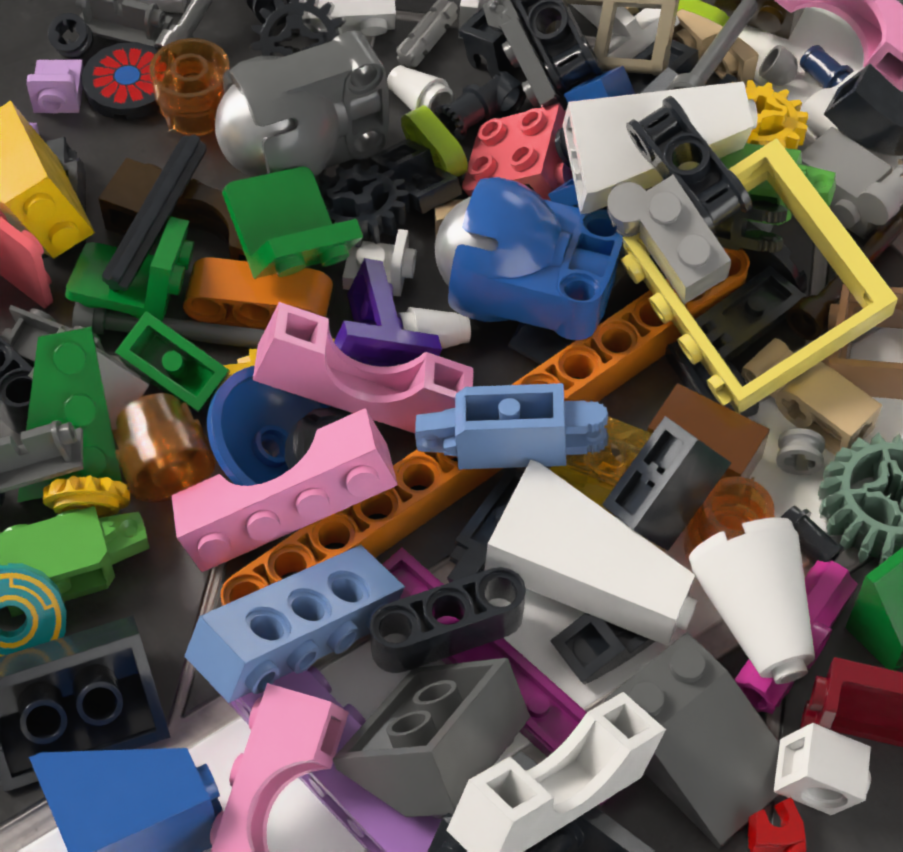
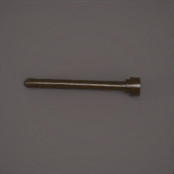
(811, 314)

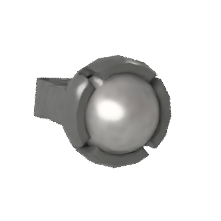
(304, 108)

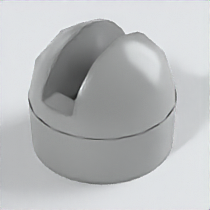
(779, 66)

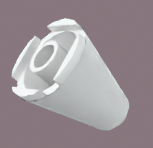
(760, 595)

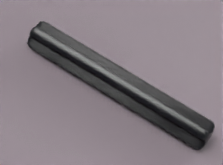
(154, 213)

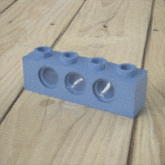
(290, 623)

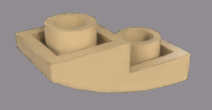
(700, 32)

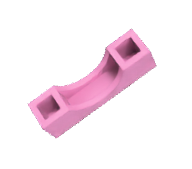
(877, 26)
(304, 360)
(339, 470)
(286, 740)

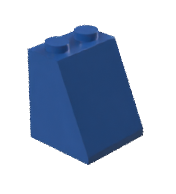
(129, 799)

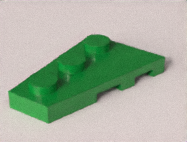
(71, 389)

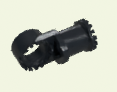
(477, 104)

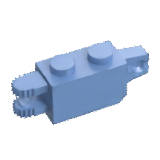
(512, 426)

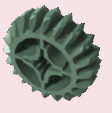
(869, 515)

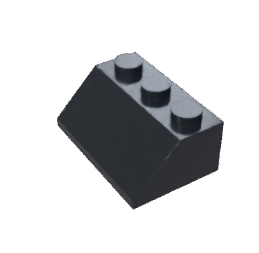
(77, 696)

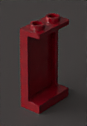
(858, 702)

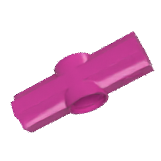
(828, 592)

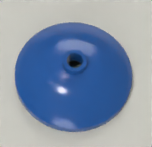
(252, 418)

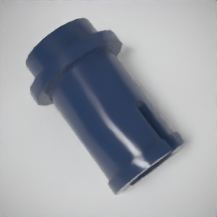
(824, 67)

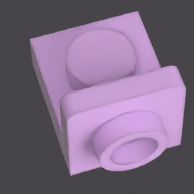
(56, 86)

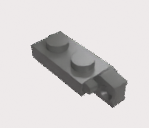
(523, 52)

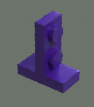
(377, 331)

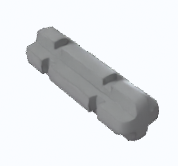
(426, 33)

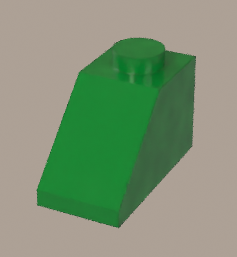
(171, 362)
(879, 613)

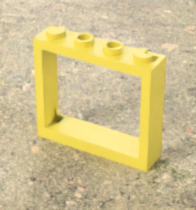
(832, 240)

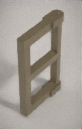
(663, 38)

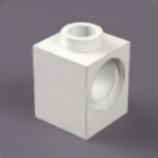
(822, 769)

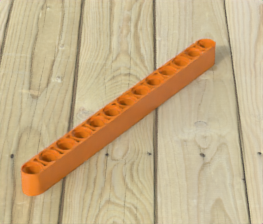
(631, 332)

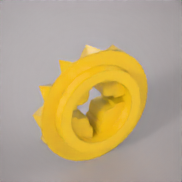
(85, 492)

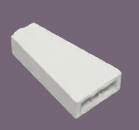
(606, 156)
(589, 558)

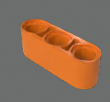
(229, 295)

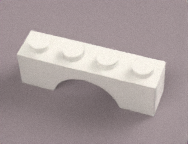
(518, 808)

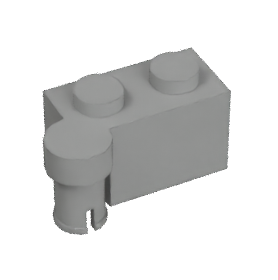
(865, 185)
(671, 233)

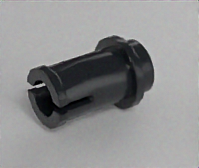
(813, 541)

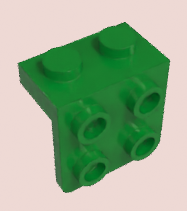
(286, 223)
(153, 285)

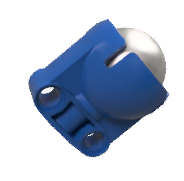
(527, 259)

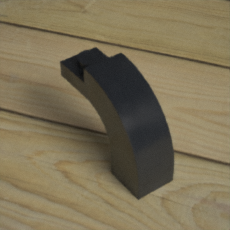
(869, 112)

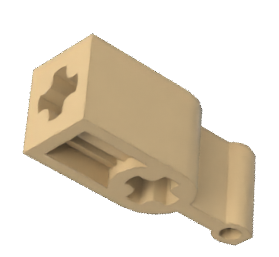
(818, 399)

